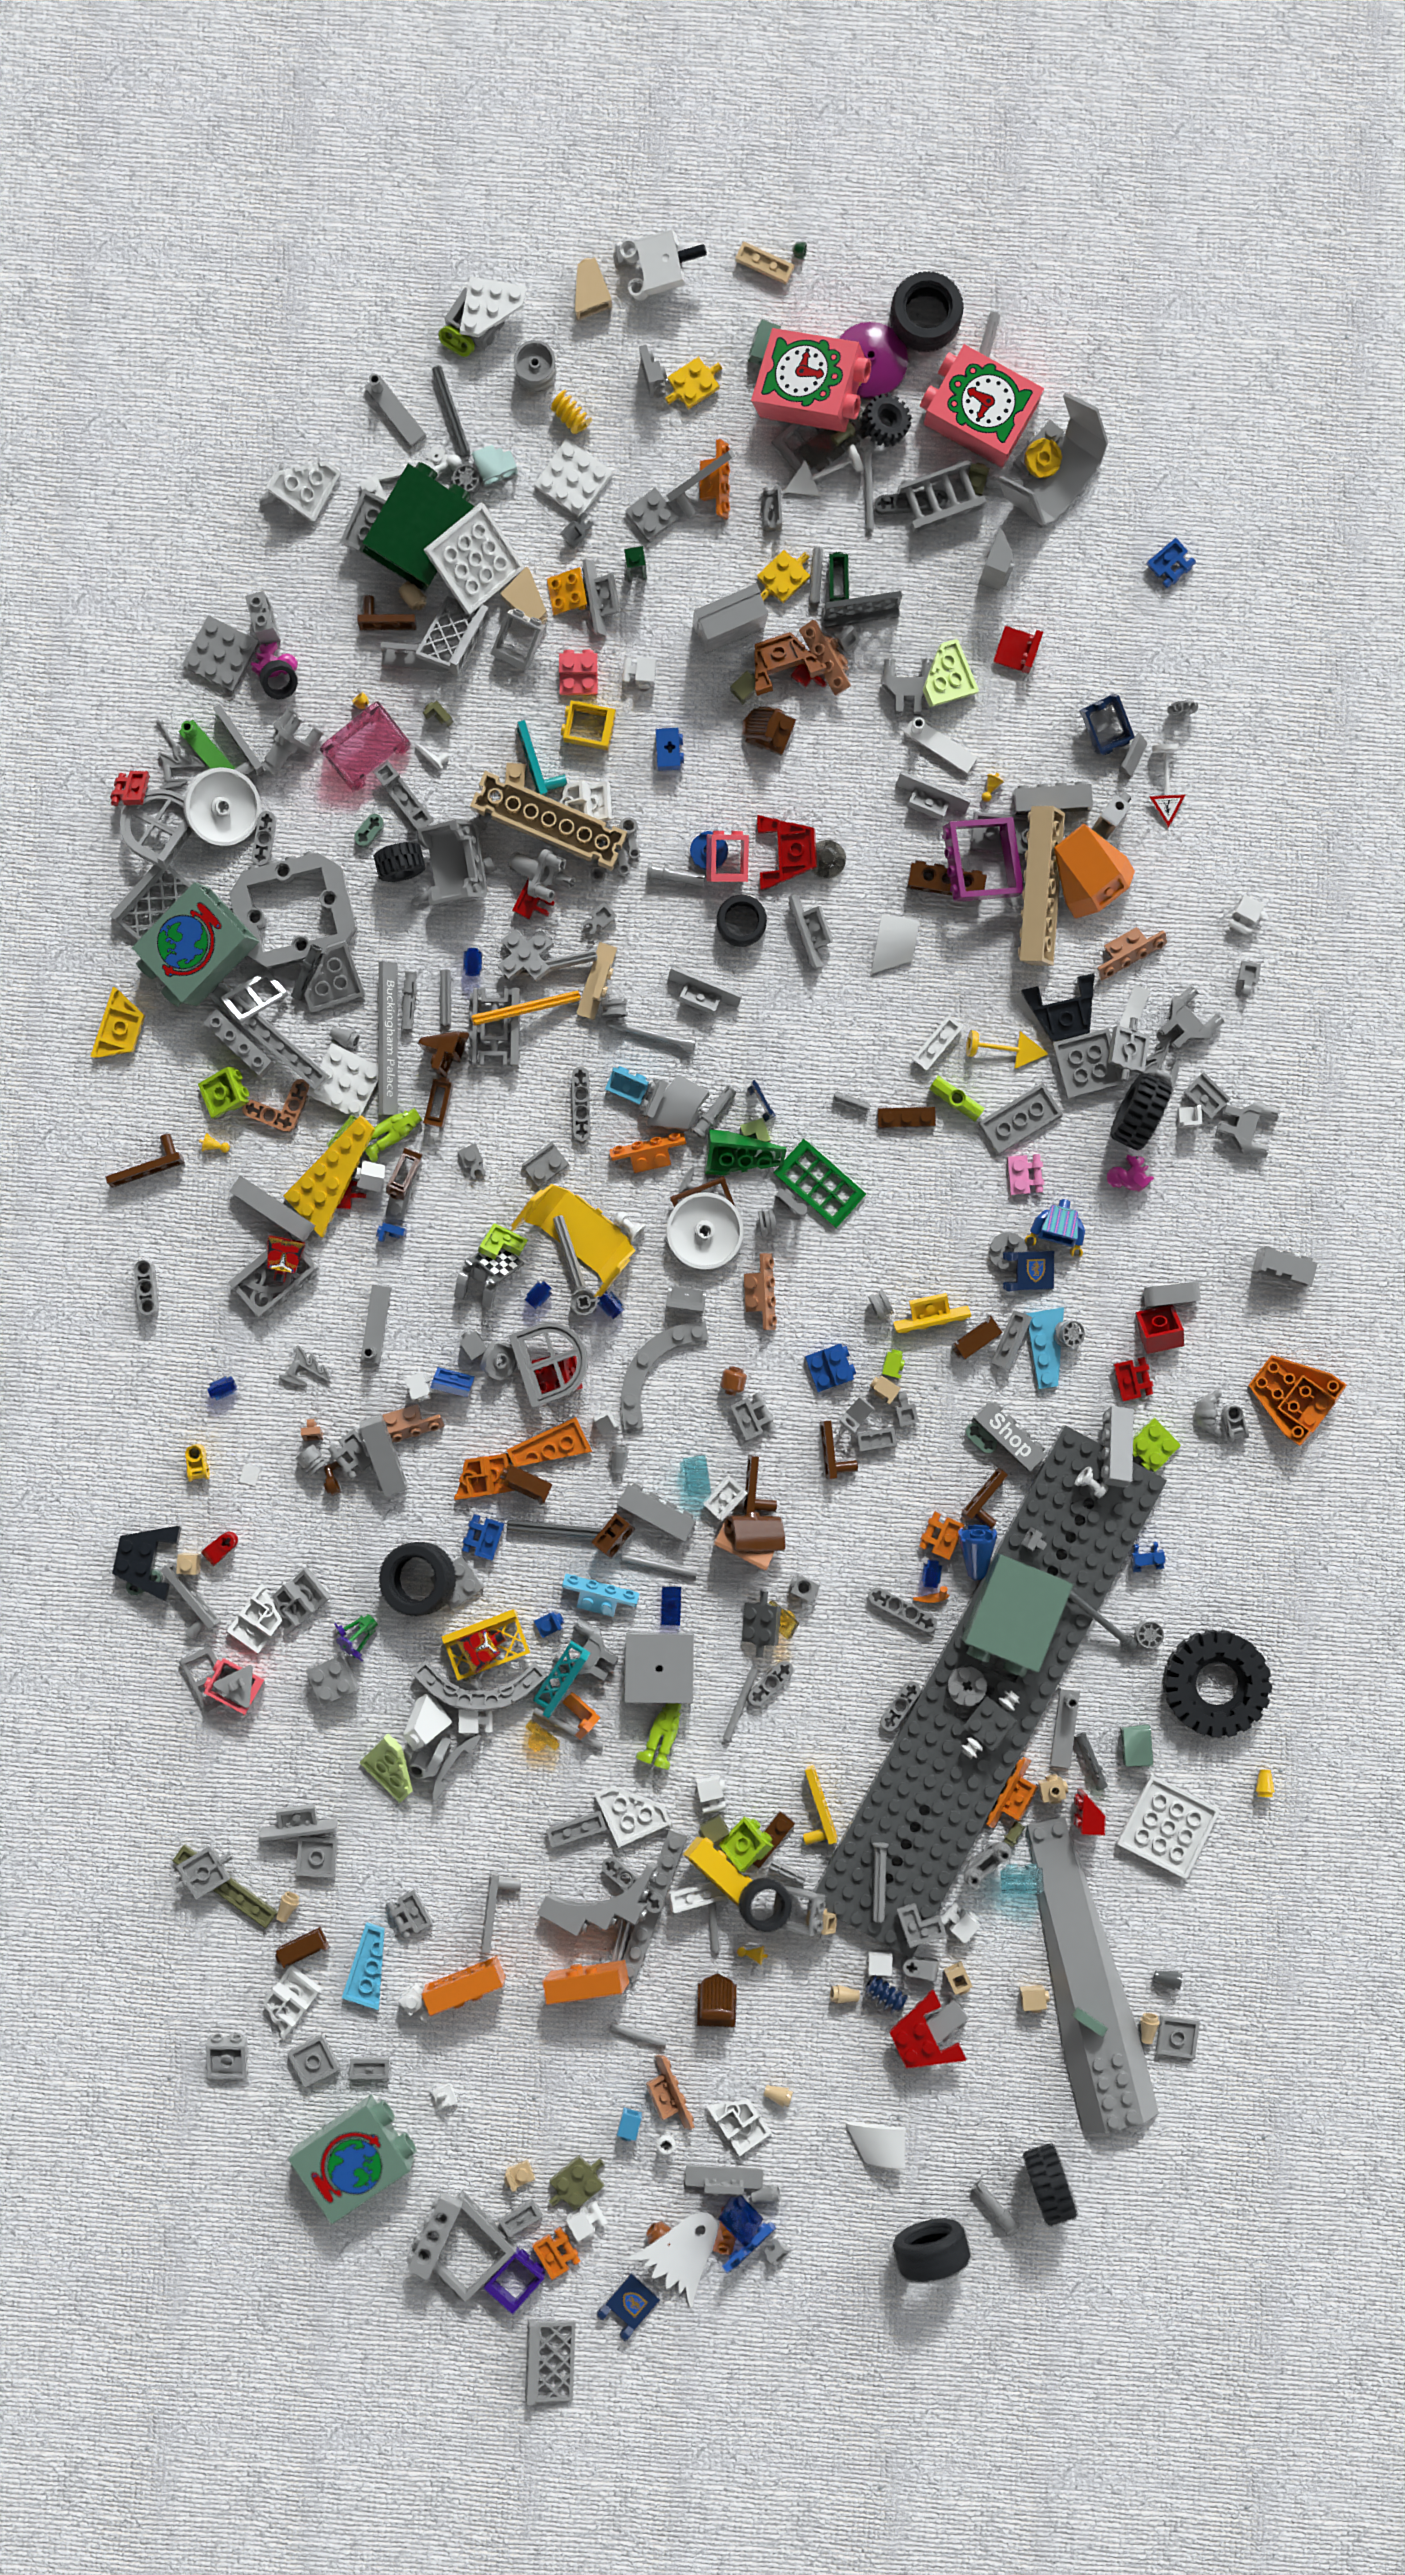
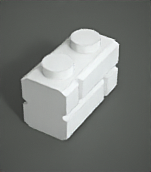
(419, 1386)

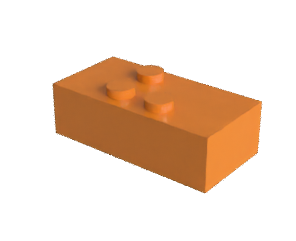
(585, 1982)
(463, 1986)

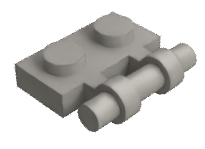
(747, 1419)
(355, 1449)
(414, 1910)

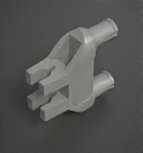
(905, 687)
(1187, 1022)
(1245, 1126)
(595, 1646)
(986, 1862)

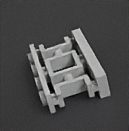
(510, 1027)

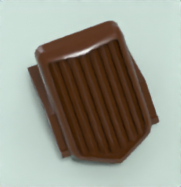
(768, 729)
(445, 1049)
(717, 2002)

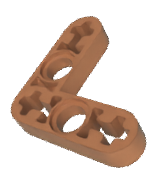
(285, 1113)

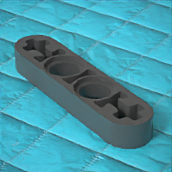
(907, 509)

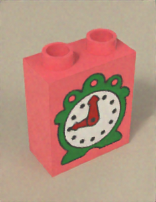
(810, 380)
(981, 404)

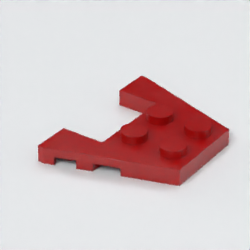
(795, 850)
(916, 2040)

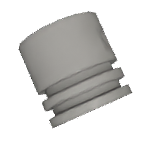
(311, 1460)

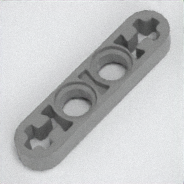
(578, 1104)
(901, 1611)
(634, 1877)

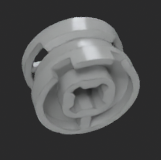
(467, 479)
(613, 1008)
(770, 1222)
(583, 1302)
(880, 1304)
(1069, 1334)
(1149, 1634)

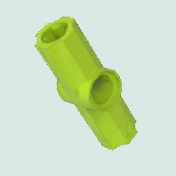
(946, 1090)

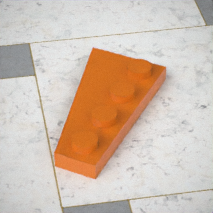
(554, 1443)

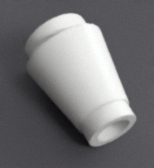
(666, 2147)

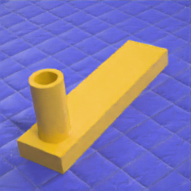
(828, 1831)

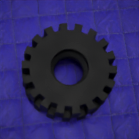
(894, 412)

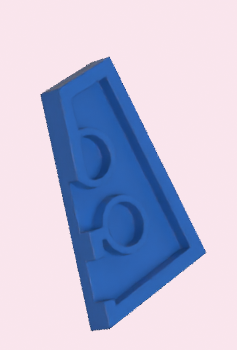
(739, 2256)

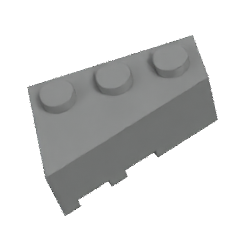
(1285, 1266)

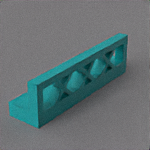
(564, 1685)

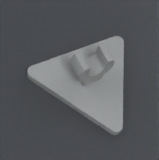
(237, 1685)

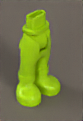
(398, 1127)
(667, 1725)

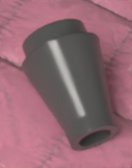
(1170, 1979)

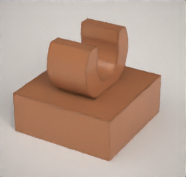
(312, 1431)

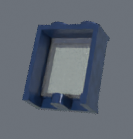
(1107, 724)

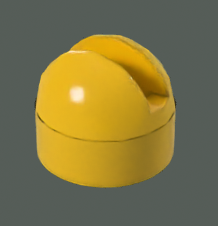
(360, 700)

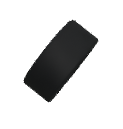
(284, 692)

